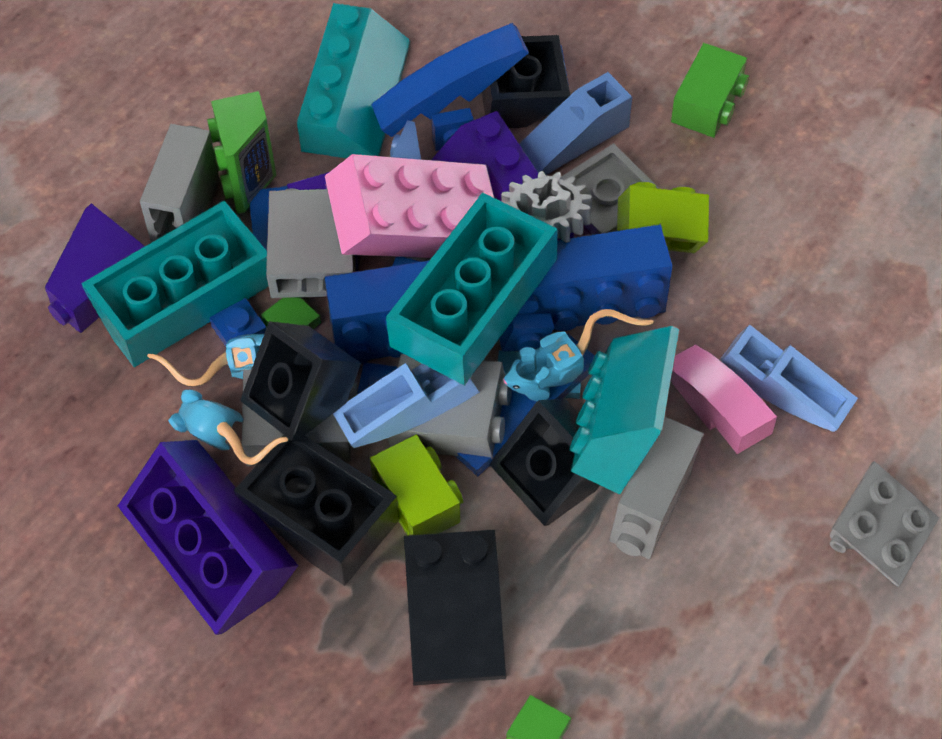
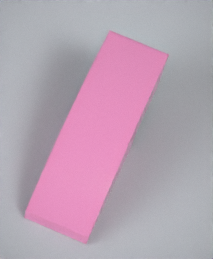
(722, 398)

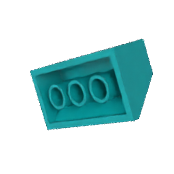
(354, 67)
(178, 282)
(623, 406)

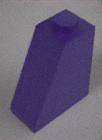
(90, 250)

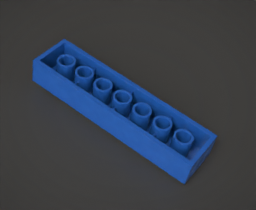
(591, 273)

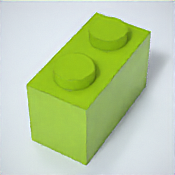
(678, 210)
(424, 497)

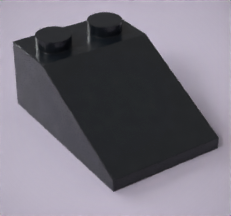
(320, 506)
(454, 607)

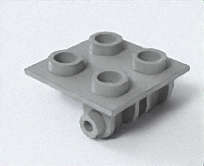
(883, 524)

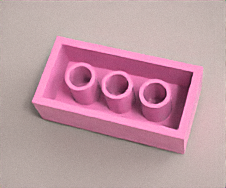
(401, 203)

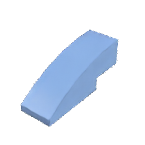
(788, 380)
(400, 403)

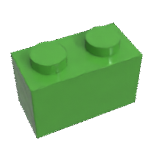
(709, 90)

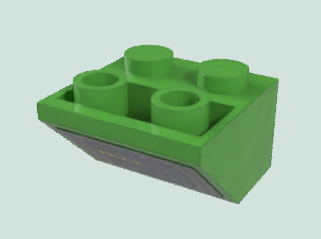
(243, 147)

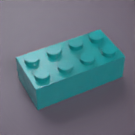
(472, 288)

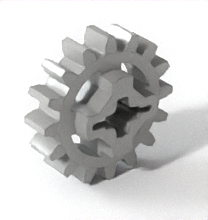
(553, 202)

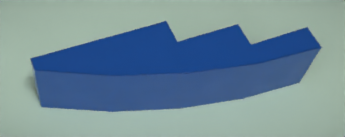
(457, 73)

